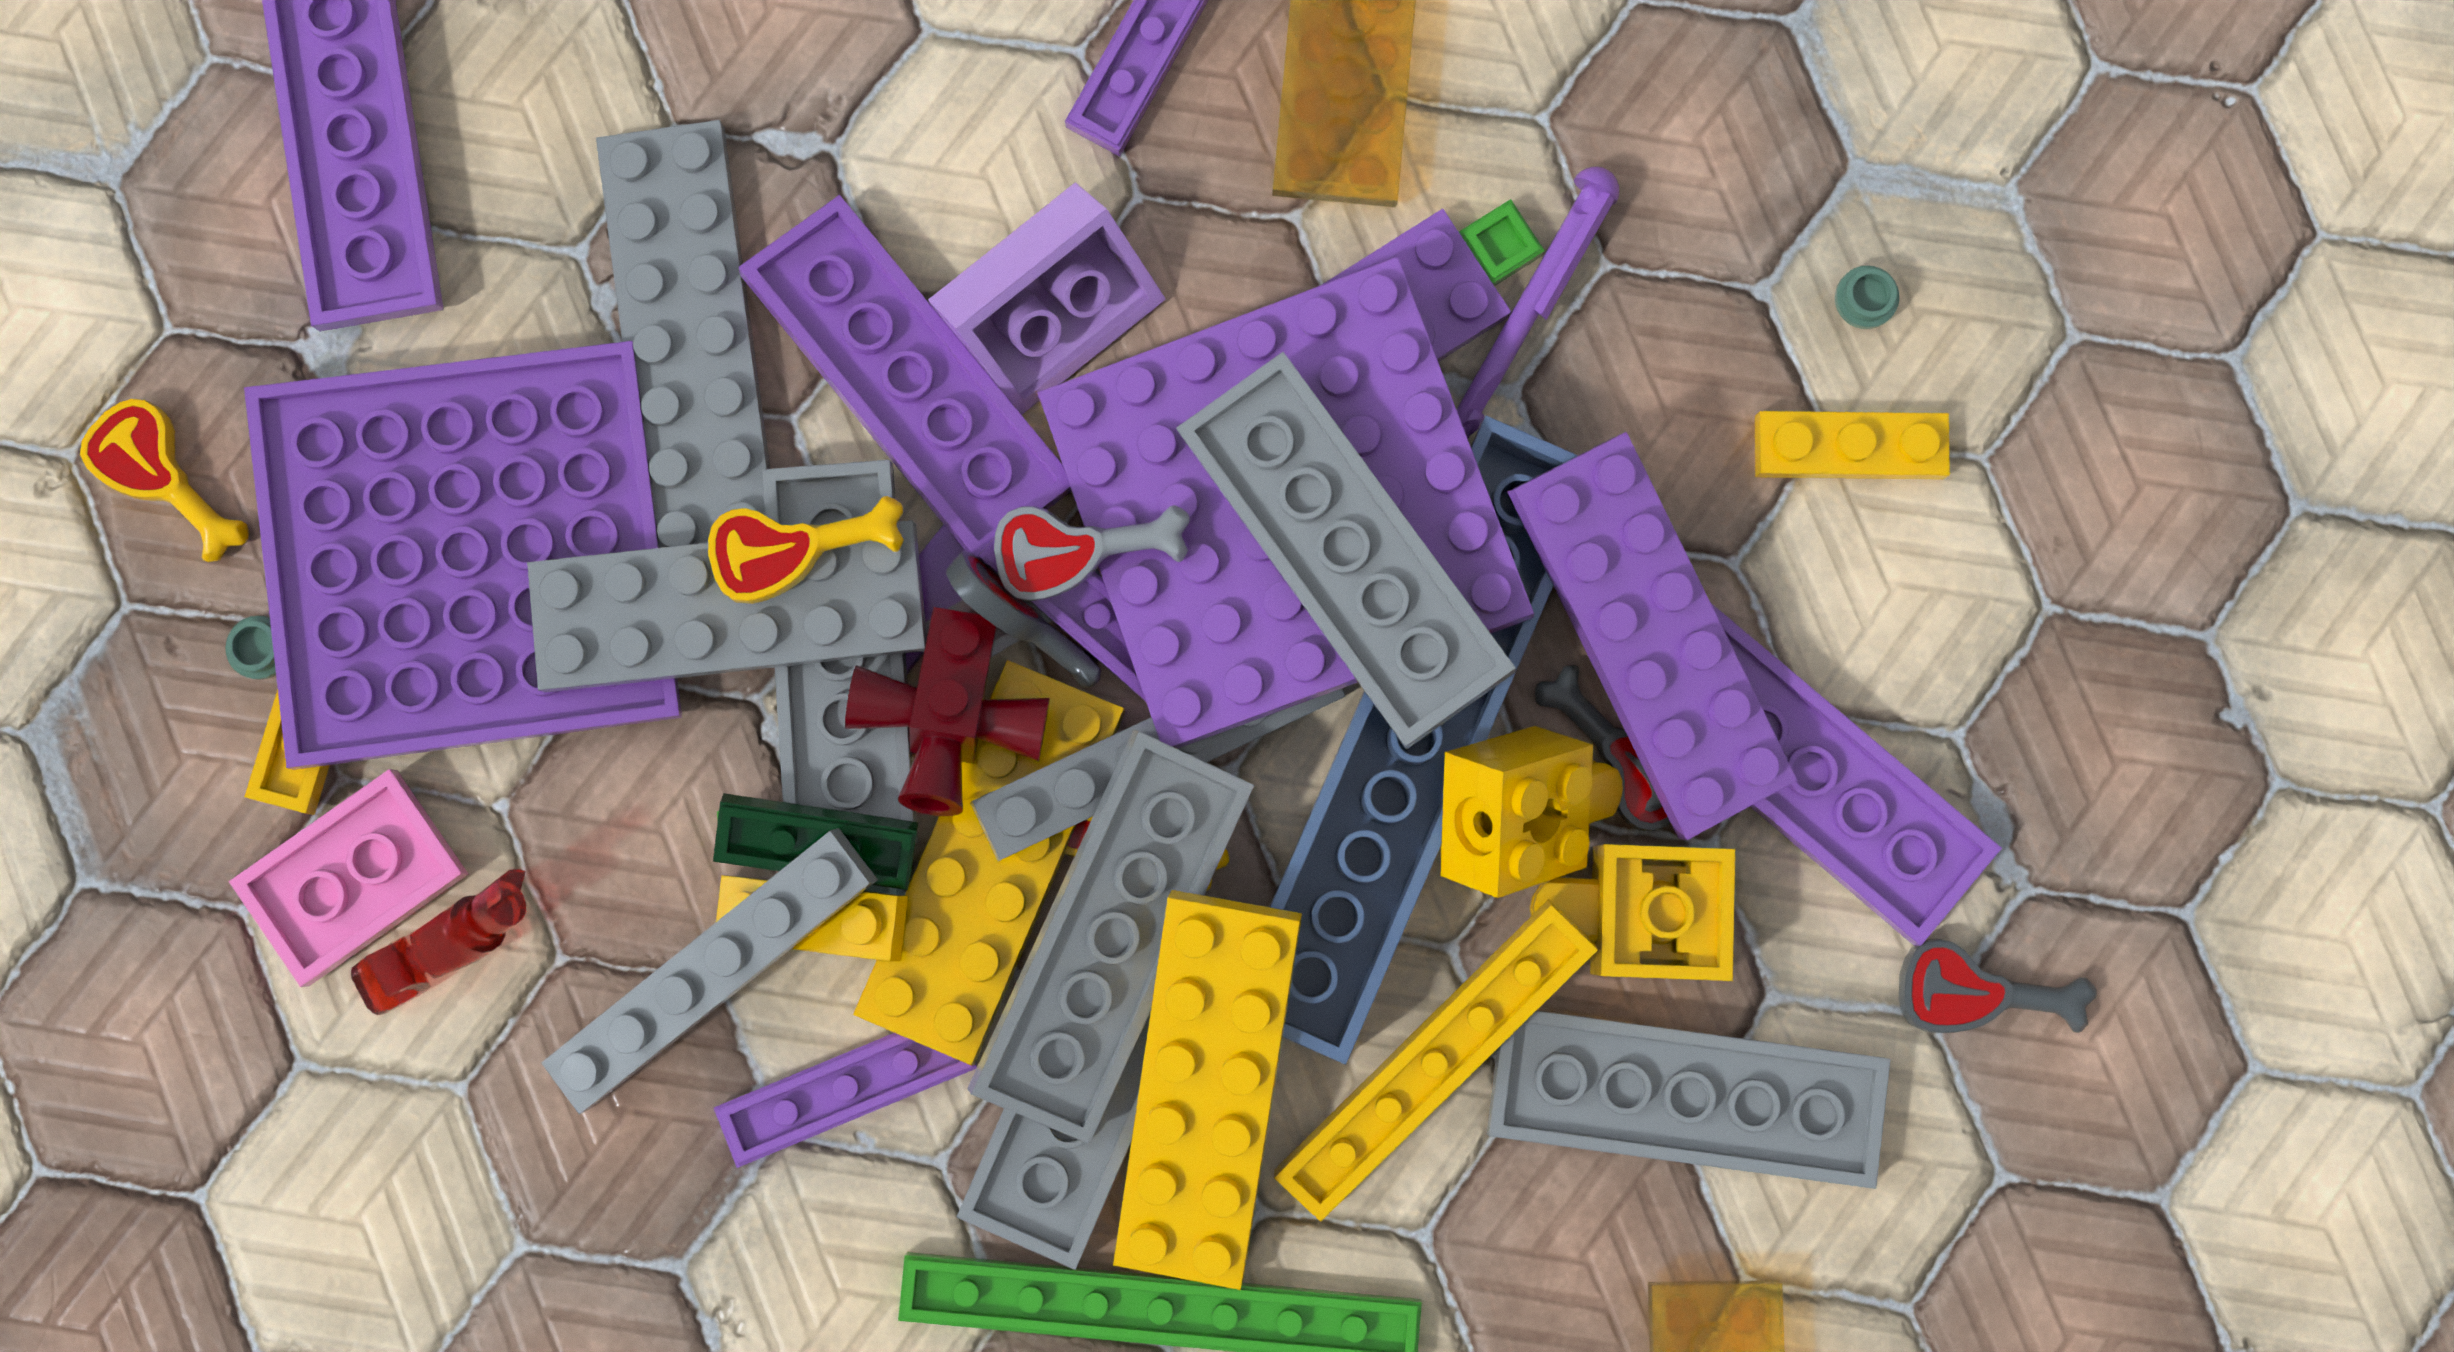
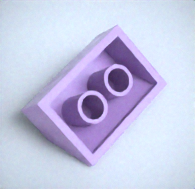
(1048, 297)

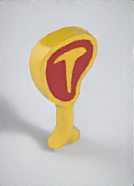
(135, 454)
(762, 559)

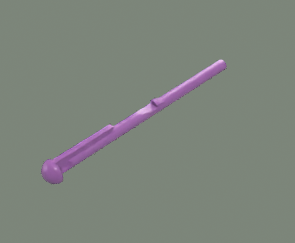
(1597, 194)

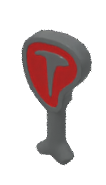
(986, 594)
(1639, 801)
(1950, 994)

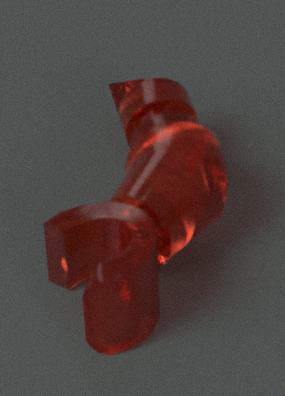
(441, 946)

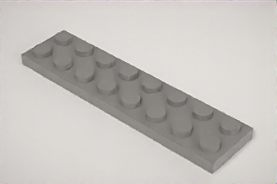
(688, 322)

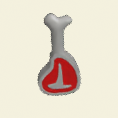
(1047, 557)

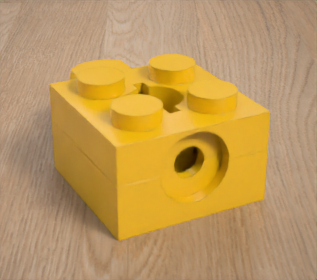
(1522, 809)
(1653, 911)

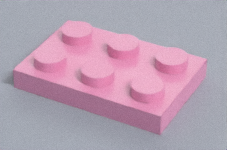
(348, 878)

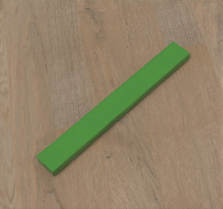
(1151, 1308)

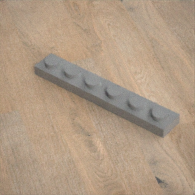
(1073, 786)
(709, 970)

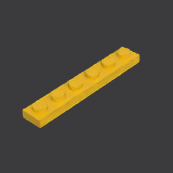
(1435, 1060)

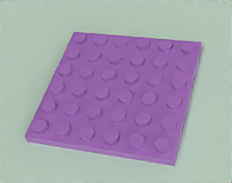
(406, 536)
(1222, 628)

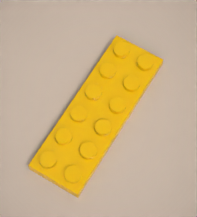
(965, 907)
(1206, 1088)

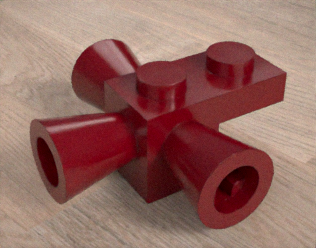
(947, 711)

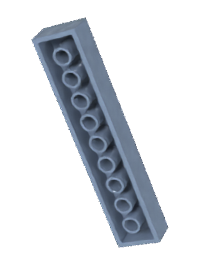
(1383, 804)

